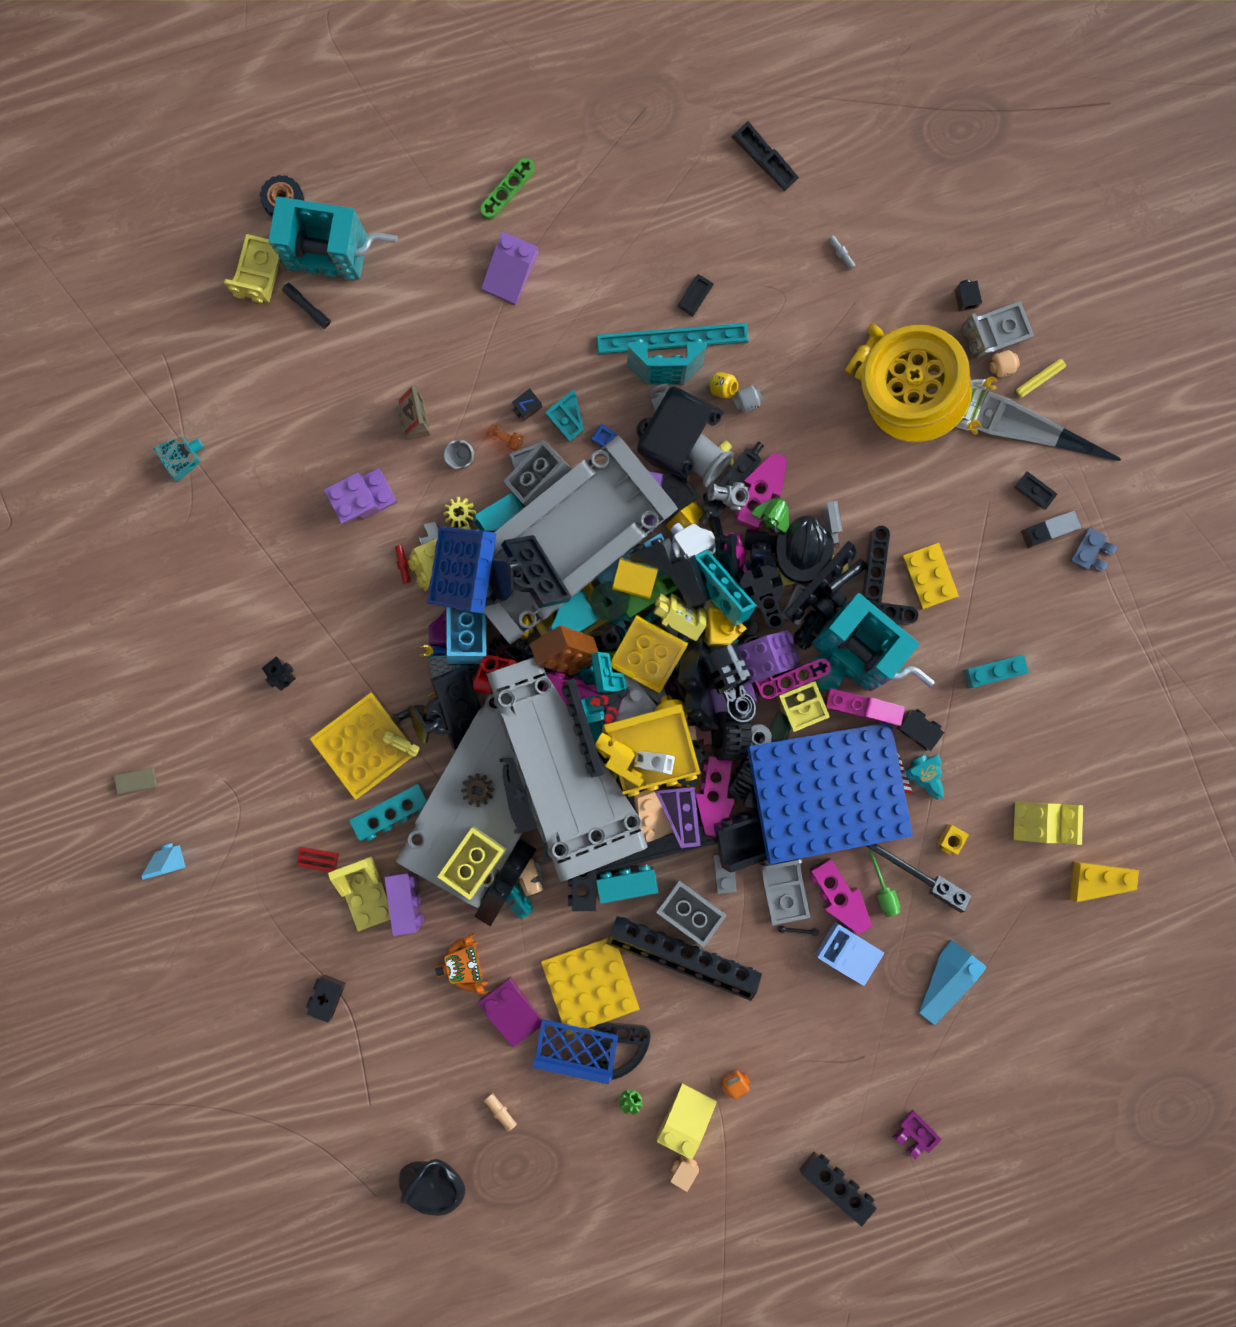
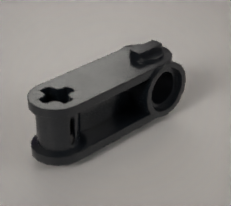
(603, 637)

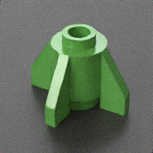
(774, 513)

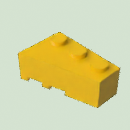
(1098, 881)

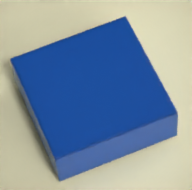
(603, 436)

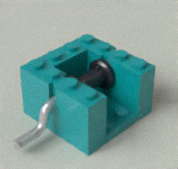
(321, 238)
(868, 645)

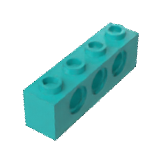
(724, 589)
(361, 823)

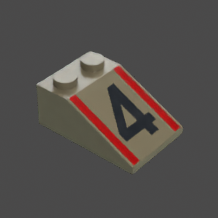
(413, 414)

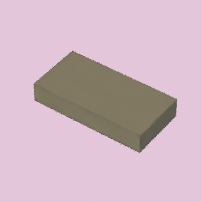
(135, 781)

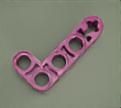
(793, 678)

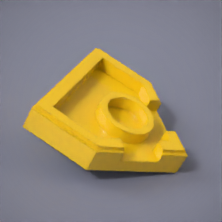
(720, 630)

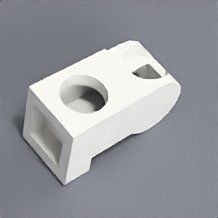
(654, 762)

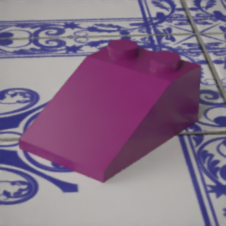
(510, 1011)

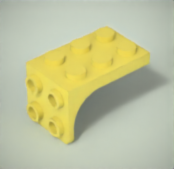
(255, 270)
(422, 560)

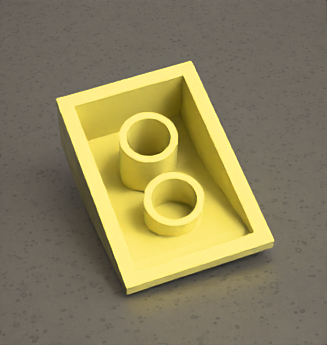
(686, 1121)

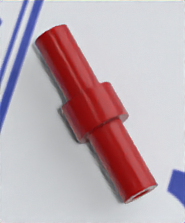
(402, 564)

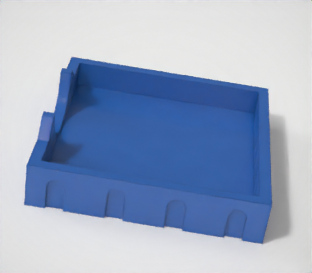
(461, 569)

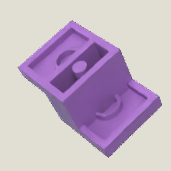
(360, 496)

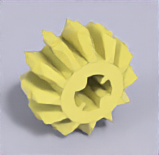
(457, 507)

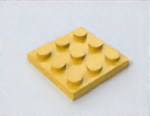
(648, 654)

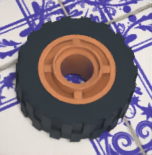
(279, 187)

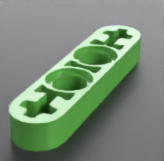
(504, 186)

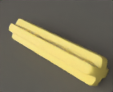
(1040, 378)

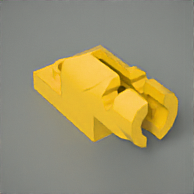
(619, 758)

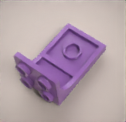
(770, 655)

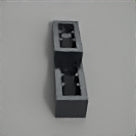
(764, 156)

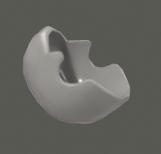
(458, 454)

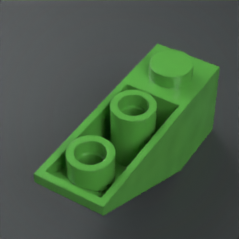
(662, 585)

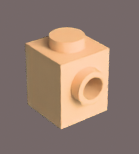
(684, 1173)

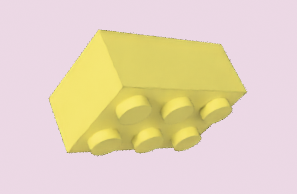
(472, 863)

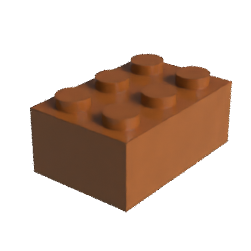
(564, 650)

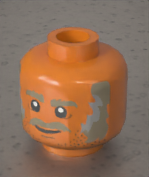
(735, 1084)

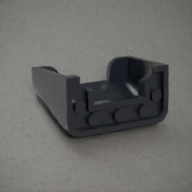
(676, 430)

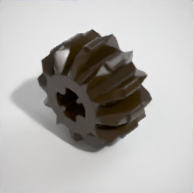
(478, 783)

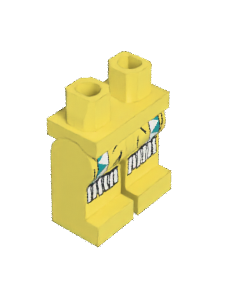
(680, 616)

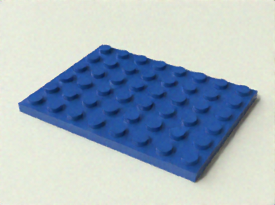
(829, 792)

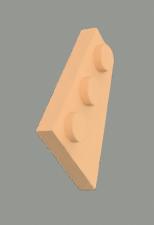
(653, 818)

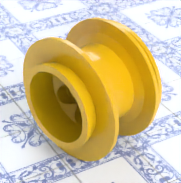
(909, 354)

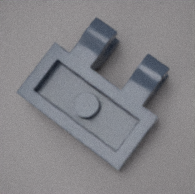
(1088, 549)

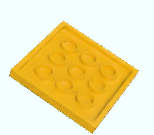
(356, 746)
(590, 985)

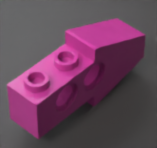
(770, 477)
(864, 707)
(710, 811)
(852, 908)

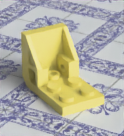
(363, 892)

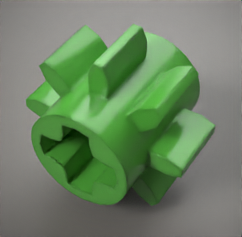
(630, 1102)

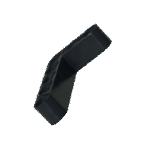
(878, 583)

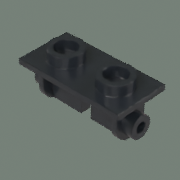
(812, 622)

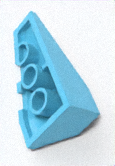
(164, 861)
(952, 978)

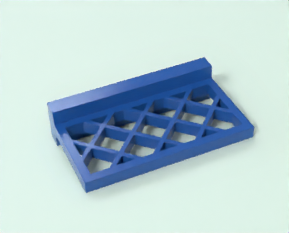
(572, 1068)

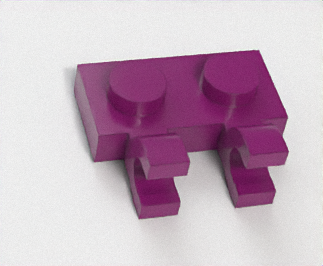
(920, 1131)

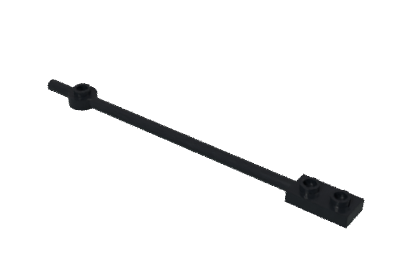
(940, 887)

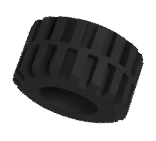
(731, 738)

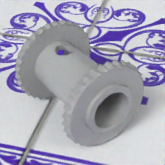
(763, 734)

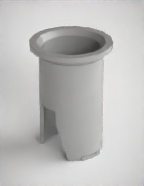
(709, 460)

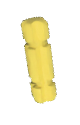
(401, 744)

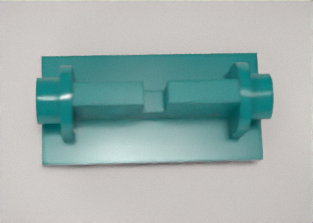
(522, 905)

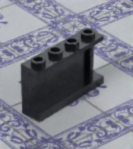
(740, 841)

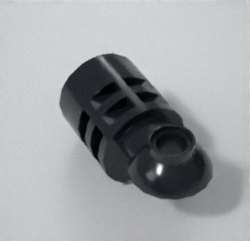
(728, 676)

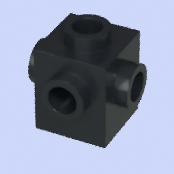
(278, 673)

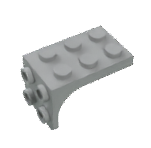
(997, 329)
(785, 891)

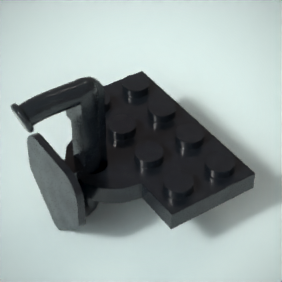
(526, 571)
(449, 711)

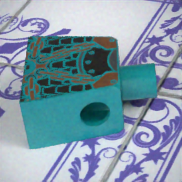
(179, 456)

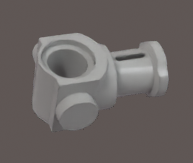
(727, 495)

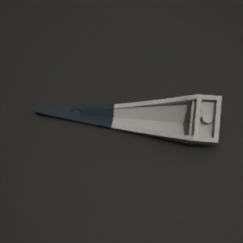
(1009, 419)

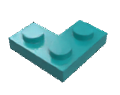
(606, 680)

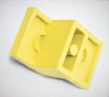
(803, 704)
(1048, 823)

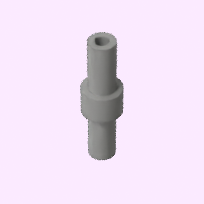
(841, 252)

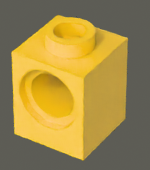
(960, 836)

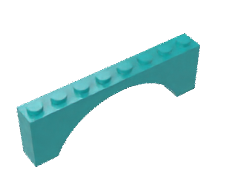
(576, 613)

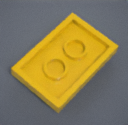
(930, 576)

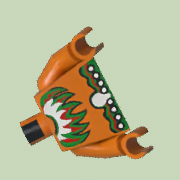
(463, 966)

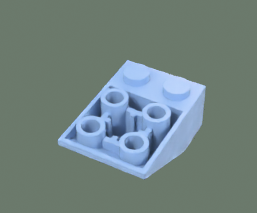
(849, 953)

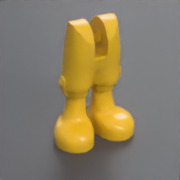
(859, 357)

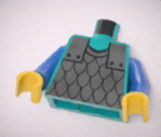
(438, 662)

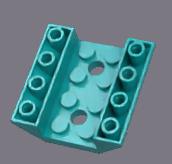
(665, 370)

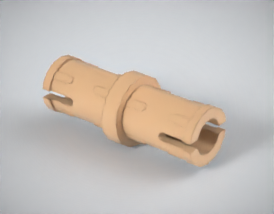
(500, 1112)

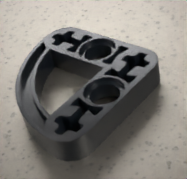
(606, 1042)

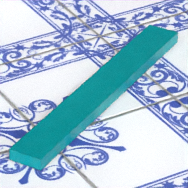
(674, 338)

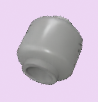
(748, 399)

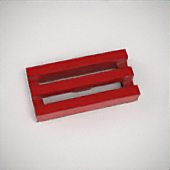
(301, 856)

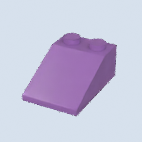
(509, 268)

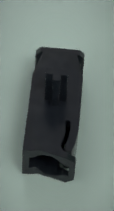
(517, 799)

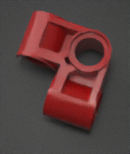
(481, 681)

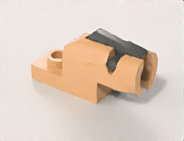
(531, 878)

